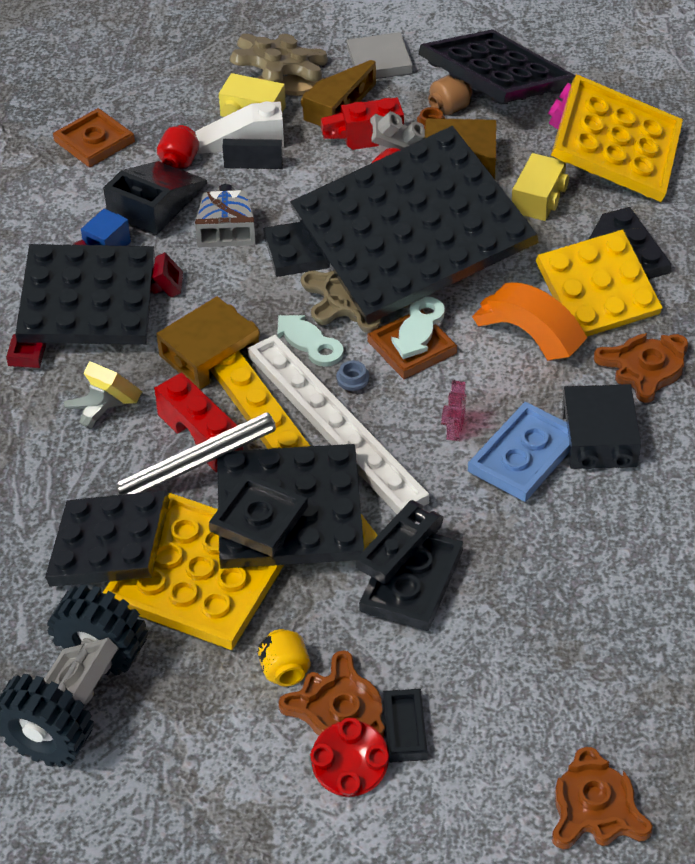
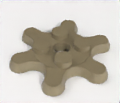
(279, 57)
(335, 300)

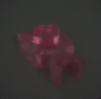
(454, 414)

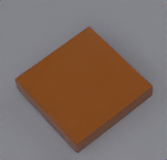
(94, 137)
(439, 348)

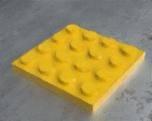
(617, 138)
(189, 586)

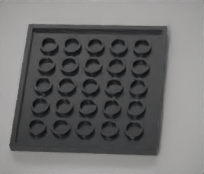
(412, 223)

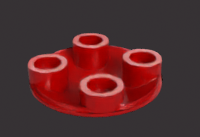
(350, 758)

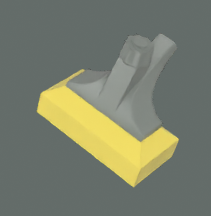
(106, 391)

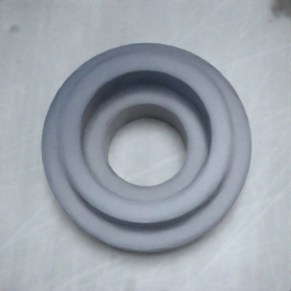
(352, 376)

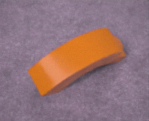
(536, 313)

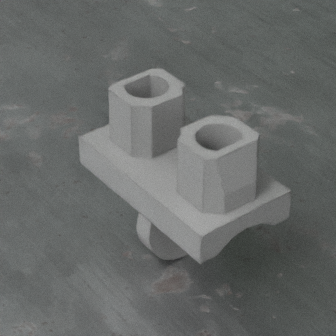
(391, 133)

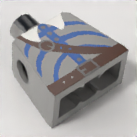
(225, 218)

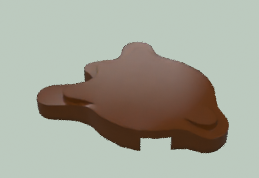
(646, 362)
(335, 697)
(596, 801)

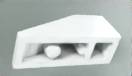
(250, 122)

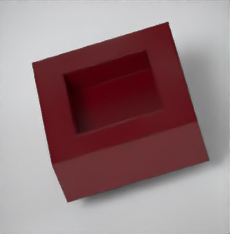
(25, 354)

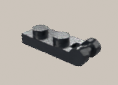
(398, 541)

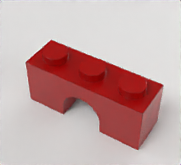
(187, 407)

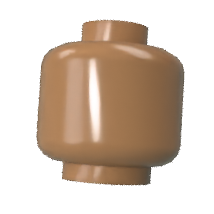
(449, 94)

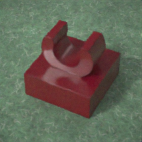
(166, 276)

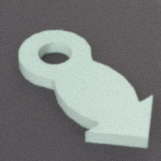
(418, 328)
(309, 339)

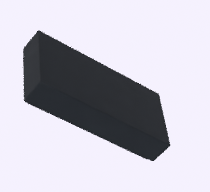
(253, 153)
(405, 725)

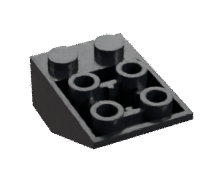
(151, 194)

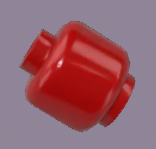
(178, 146)

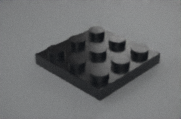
(108, 539)

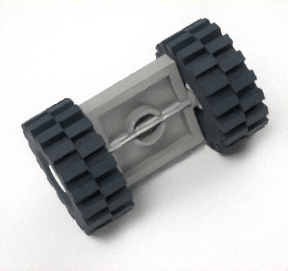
(47, 713)

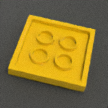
(600, 282)

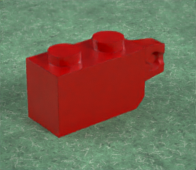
(354, 121)

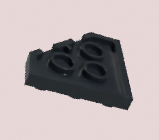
(646, 249)

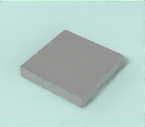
(385, 49)

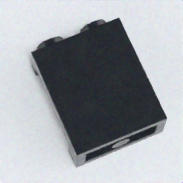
(601, 426)

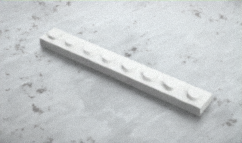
(337, 423)

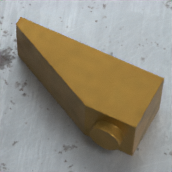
(337, 90)

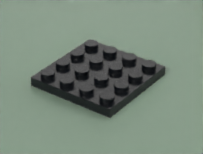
(496, 66)
(86, 294)
(329, 526)

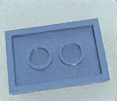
(522, 452)

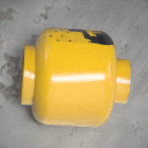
(284, 657)

